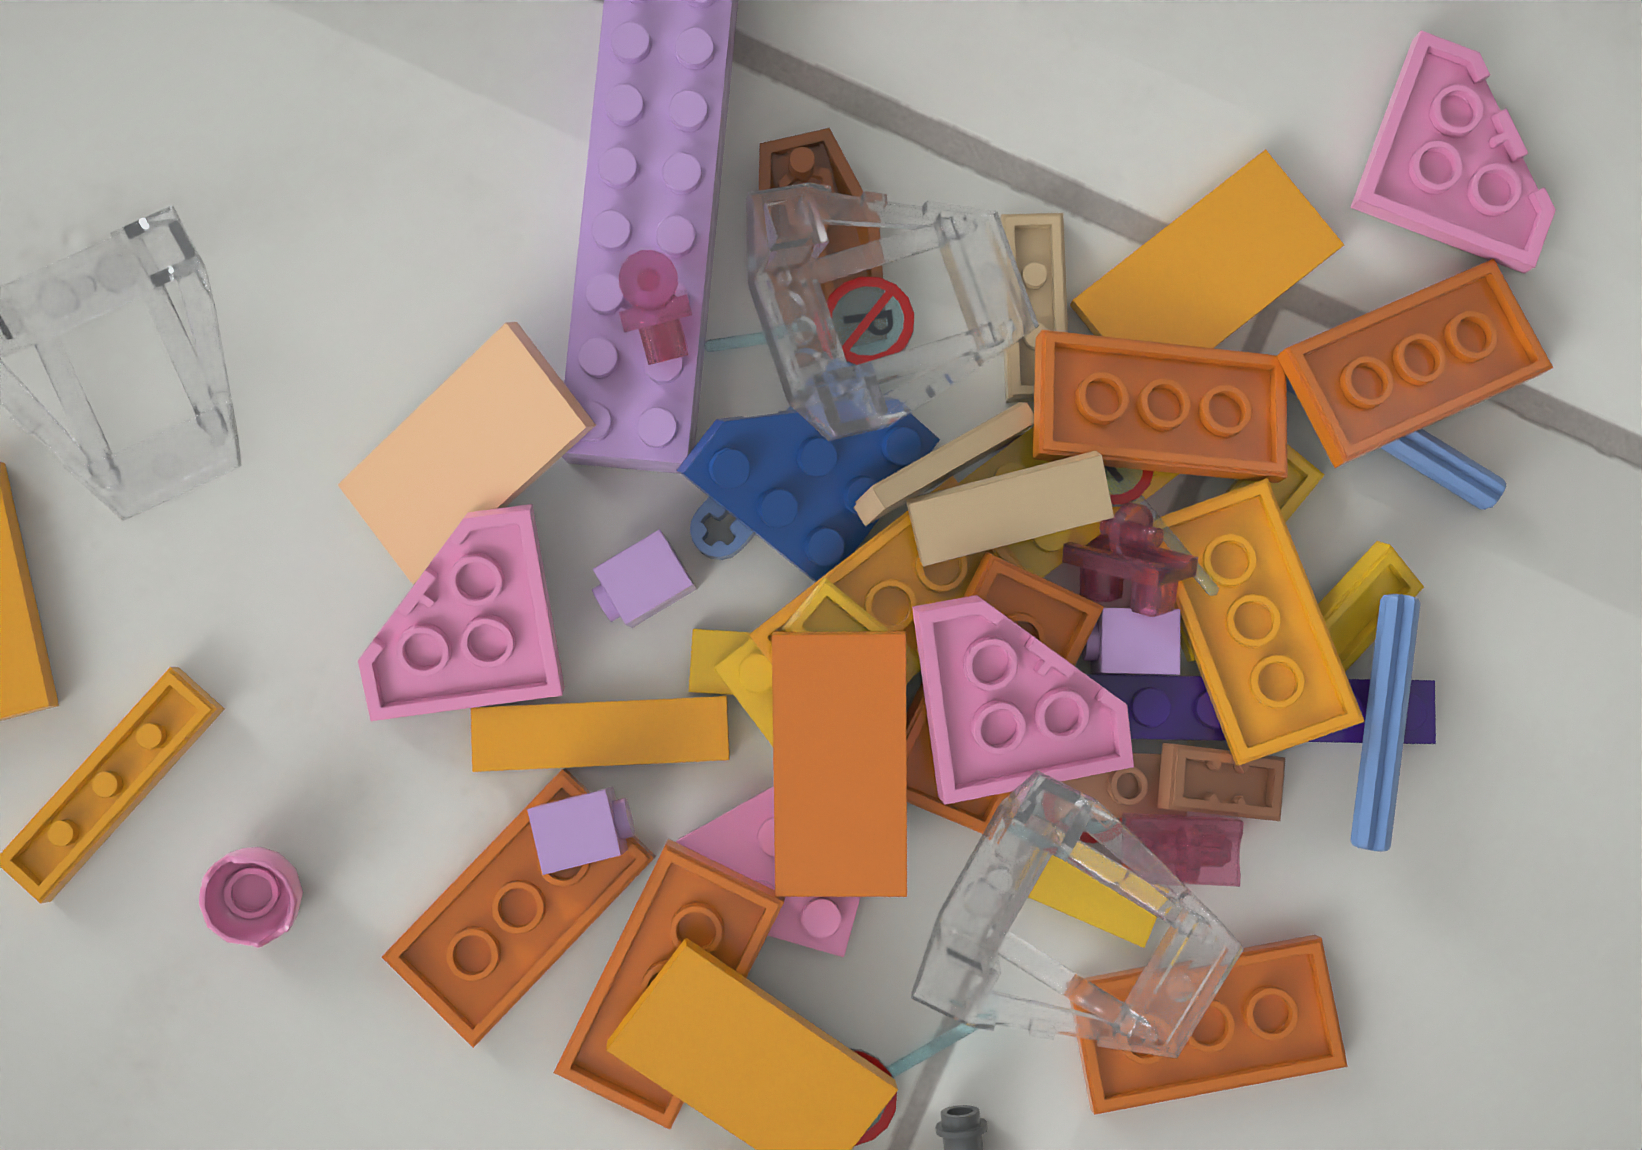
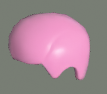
(250, 896)

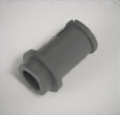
(961, 1128)

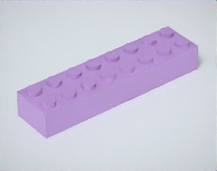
(656, 189)

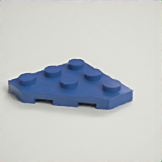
(797, 484)

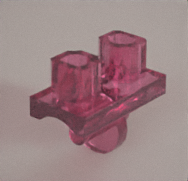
(655, 306)
(1131, 552)
(1192, 847)

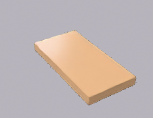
(466, 448)

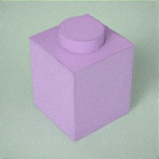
(641, 580)
(1134, 643)
(581, 829)

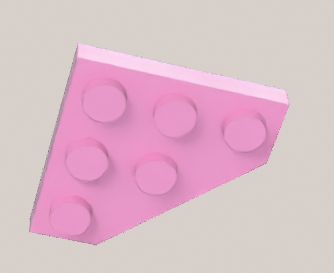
(1454, 161)
(469, 626)
(1009, 705)
(745, 844)

